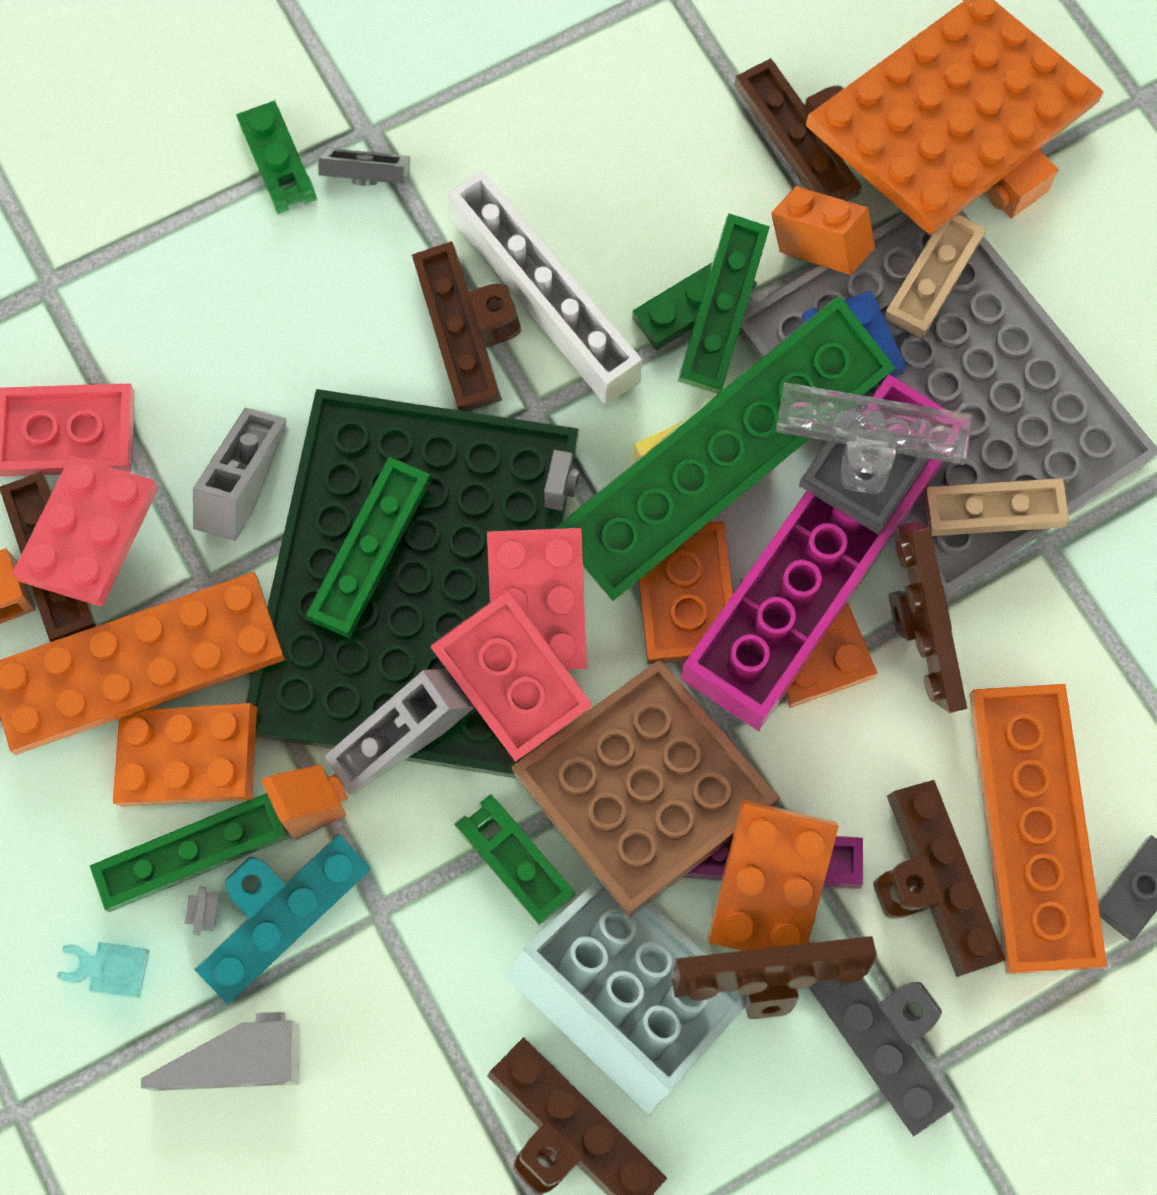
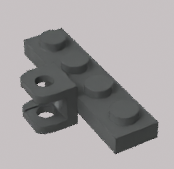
(882, 1041)

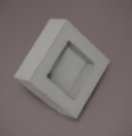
(561, 480)

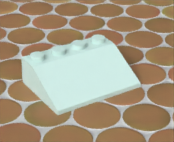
(614, 996)

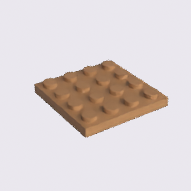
(642, 786)

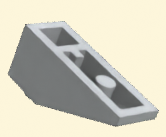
(235, 475)
(399, 728)
(240, 1057)

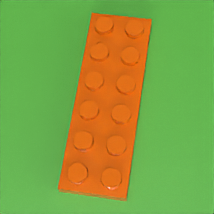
(136, 663)
(1037, 830)

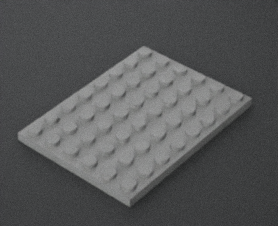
(988, 356)

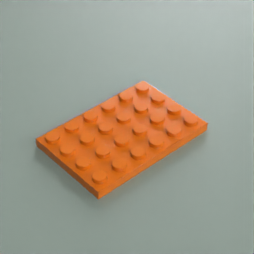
(954, 111)

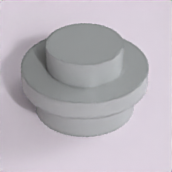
(201, 910)

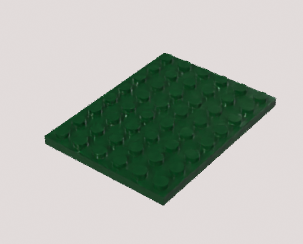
(483, 479)

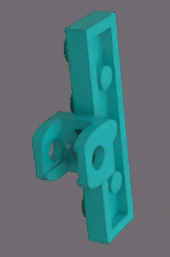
(277, 913)

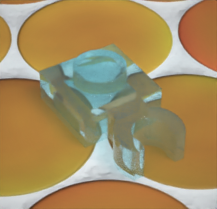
(112, 970)

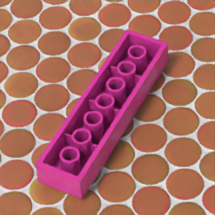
(793, 596)

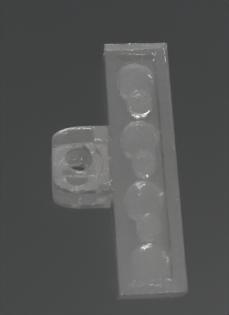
(872, 431)

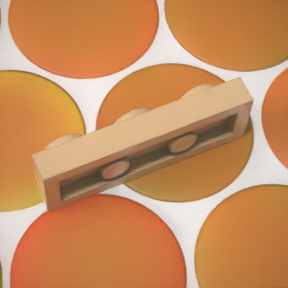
(934, 275)
(996, 507)

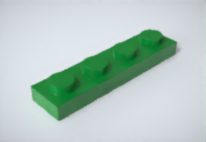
(723, 303)
(369, 547)
(187, 852)

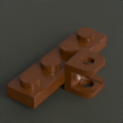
(785, 119)
(465, 323)
(24, 505)
(924, 616)
(938, 880)
(773, 974)
(568, 1131)

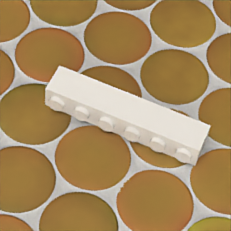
(544, 287)

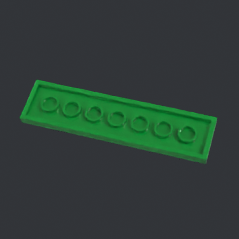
(719, 450)

